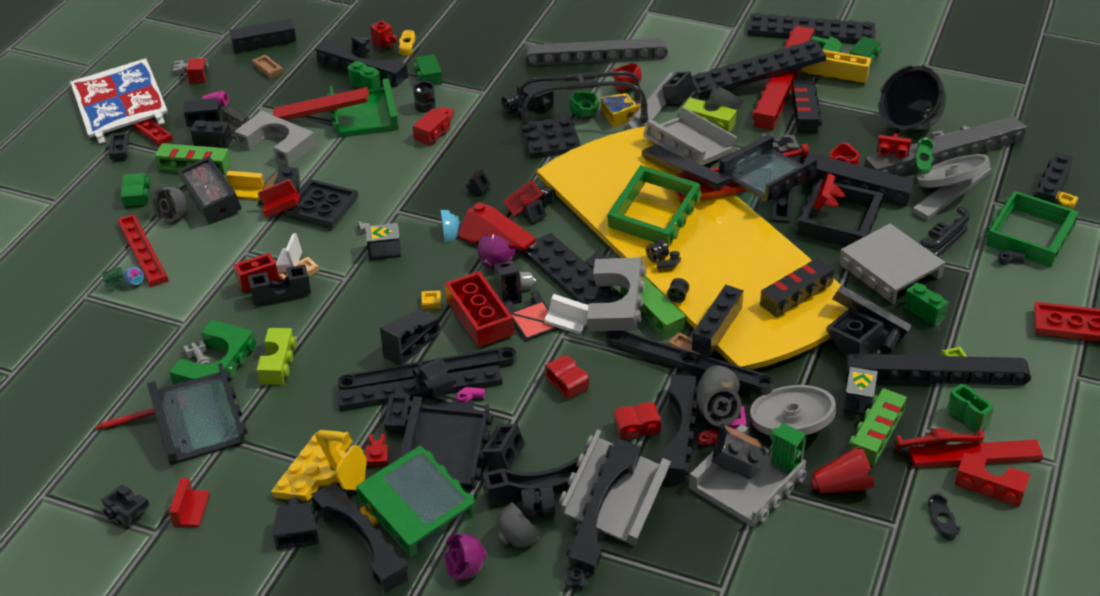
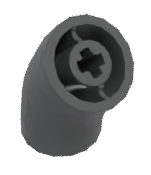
(719, 395)

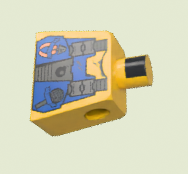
(619, 109)

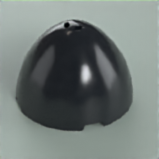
(909, 95)

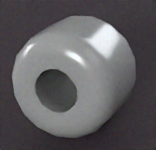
(526, 281)

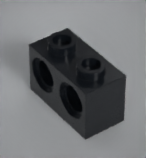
(503, 447)

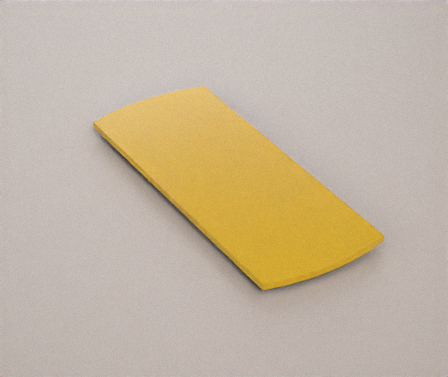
(717, 247)

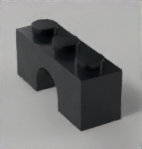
(294, 284)

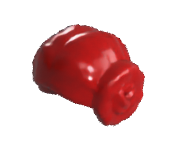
(846, 153)

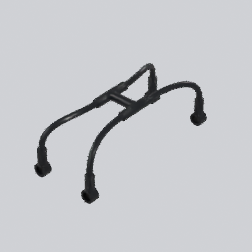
(581, 84)

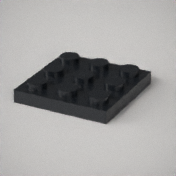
(551, 137)
(322, 203)

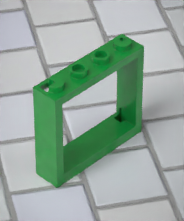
(1039, 208)
(645, 230)

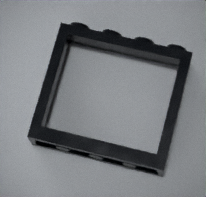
(835, 234)

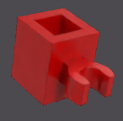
(382, 34)

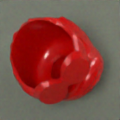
(633, 68)

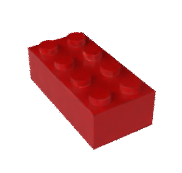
(479, 309)

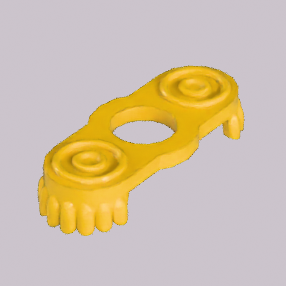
(406, 47)

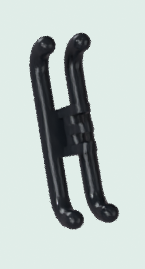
(947, 235)

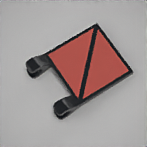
(531, 318)

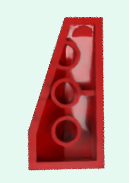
(486, 219)

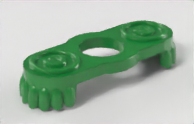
(924, 148)

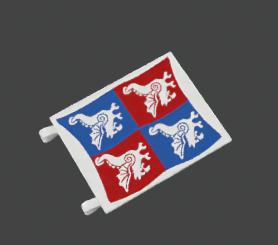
(118, 98)

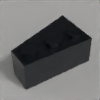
(408, 336)

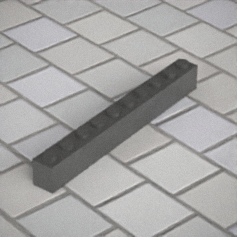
(954, 145)

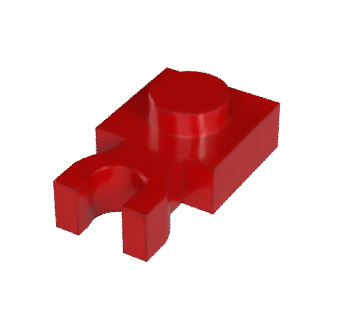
(377, 452)

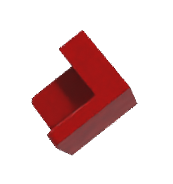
(196, 71)

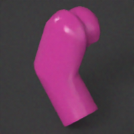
(469, 393)

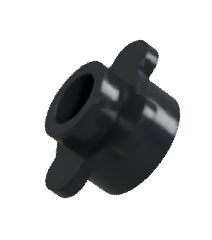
(576, 582)

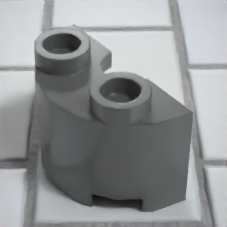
(784, 143)

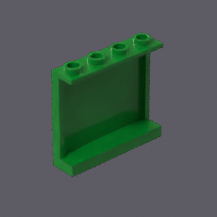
(366, 118)

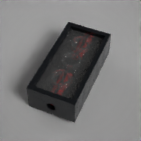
(209, 190)

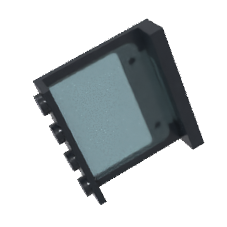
(765, 170)
(198, 416)

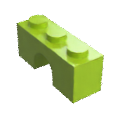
(723, 117)
(279, 348)

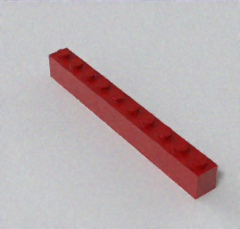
(779, 87)

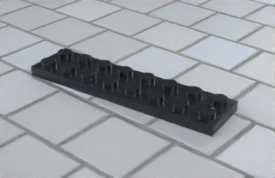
(781, 26)
(759, 67)
(569, 271)

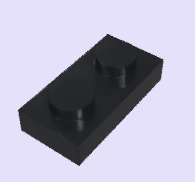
(119, 145)

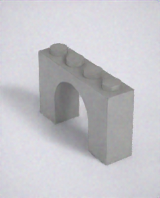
(263, 126)
(625, 313)

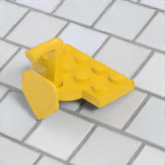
(321, 464)

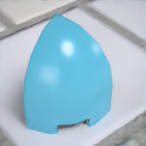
(450, 225)

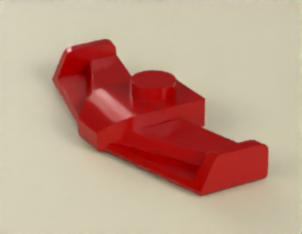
(938, 437)

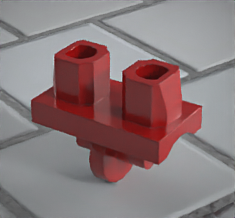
(893, 145)

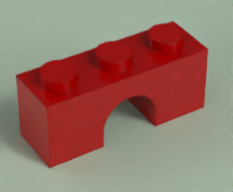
(1006, 487)

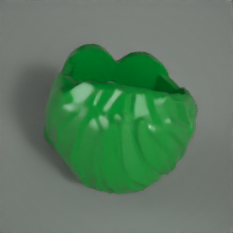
(583, 104)

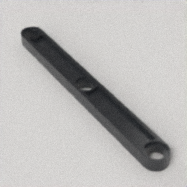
(675, 358)
(404, 372)

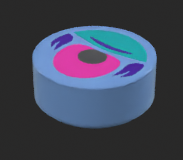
(133, 276)

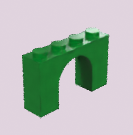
(223, 337)

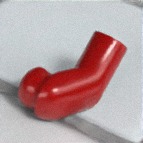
(707, 437)

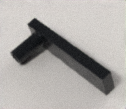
(895, 326)

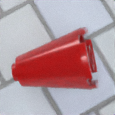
(844, 474)

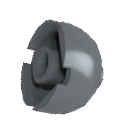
(721, 97)
(169, 203)
(515, 528)

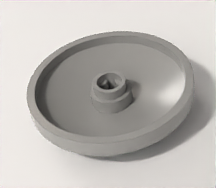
(954, 171)
(796, 405)

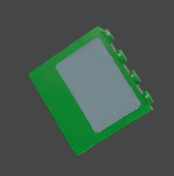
(414, 498)

